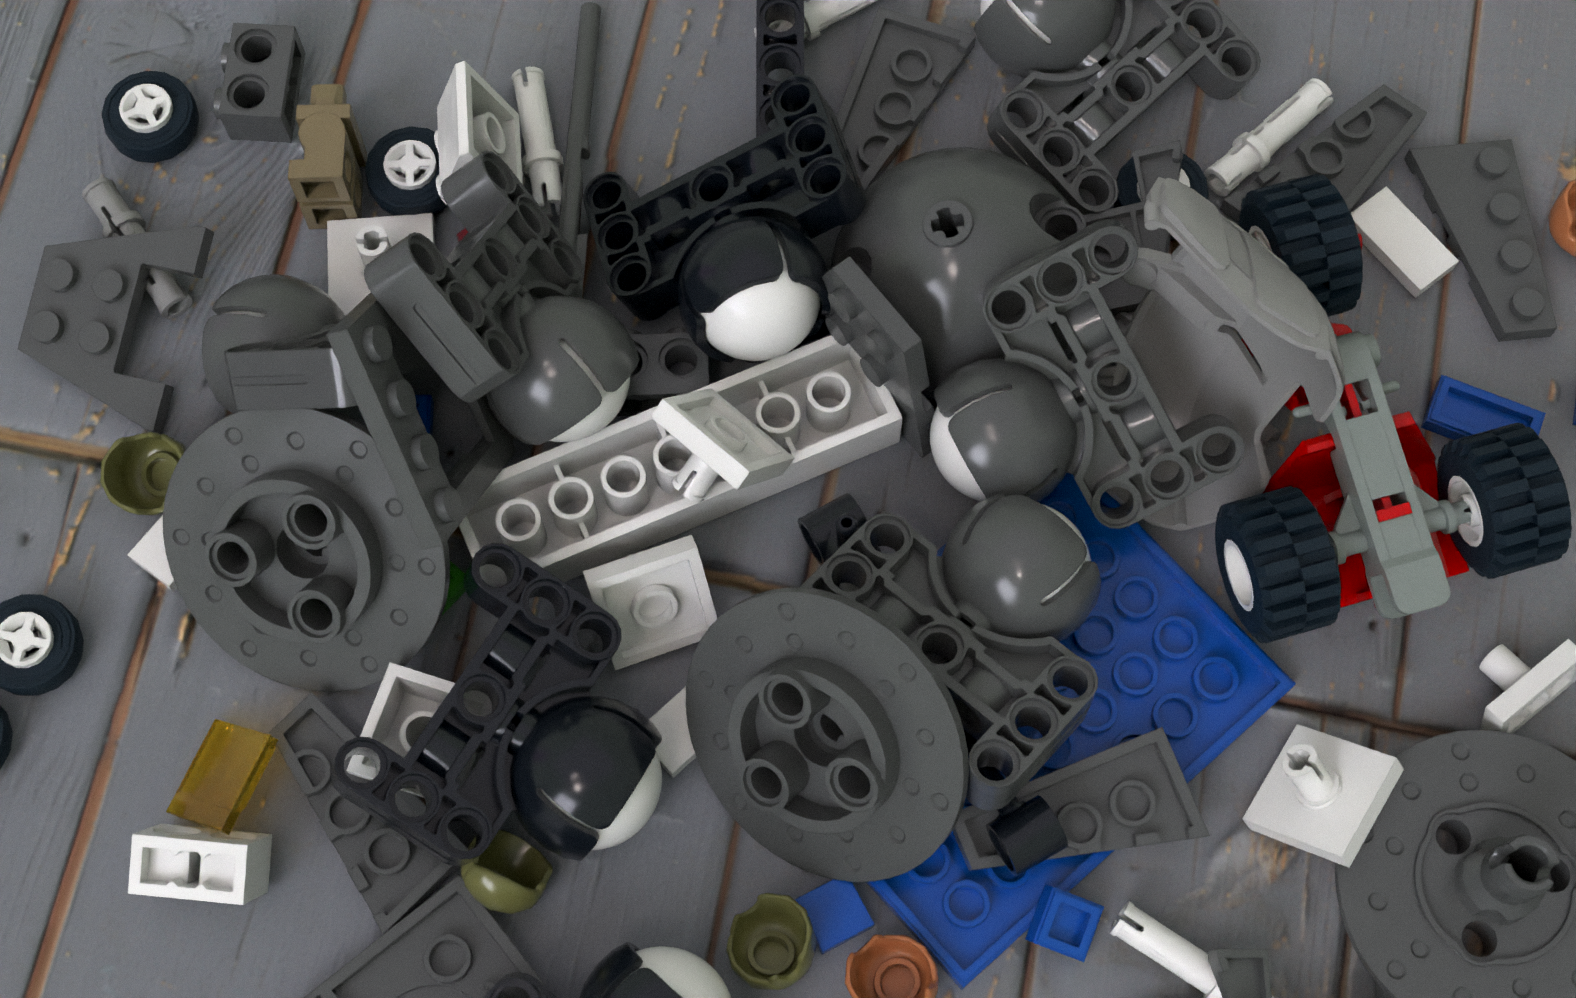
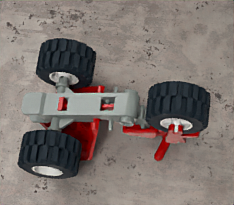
(1364, 504)

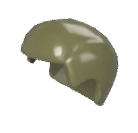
(139, 471)
(507, 874)
(772, 943)

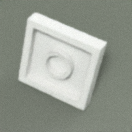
(360, 241)
(720, 444)
(656, 599)
(1323, 794)

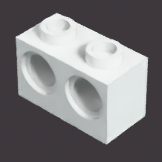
(199, 864)

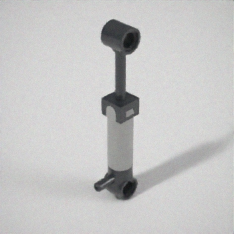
(1024, 830)

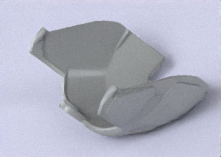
(1201, 364)

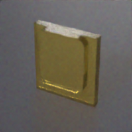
(222, 776)

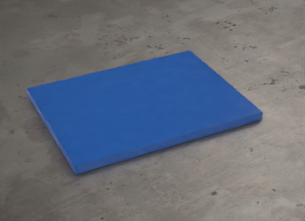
(1160, 662)

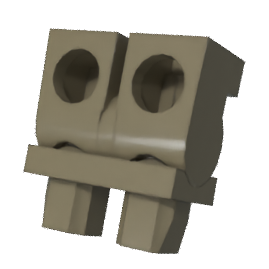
(330, 175)

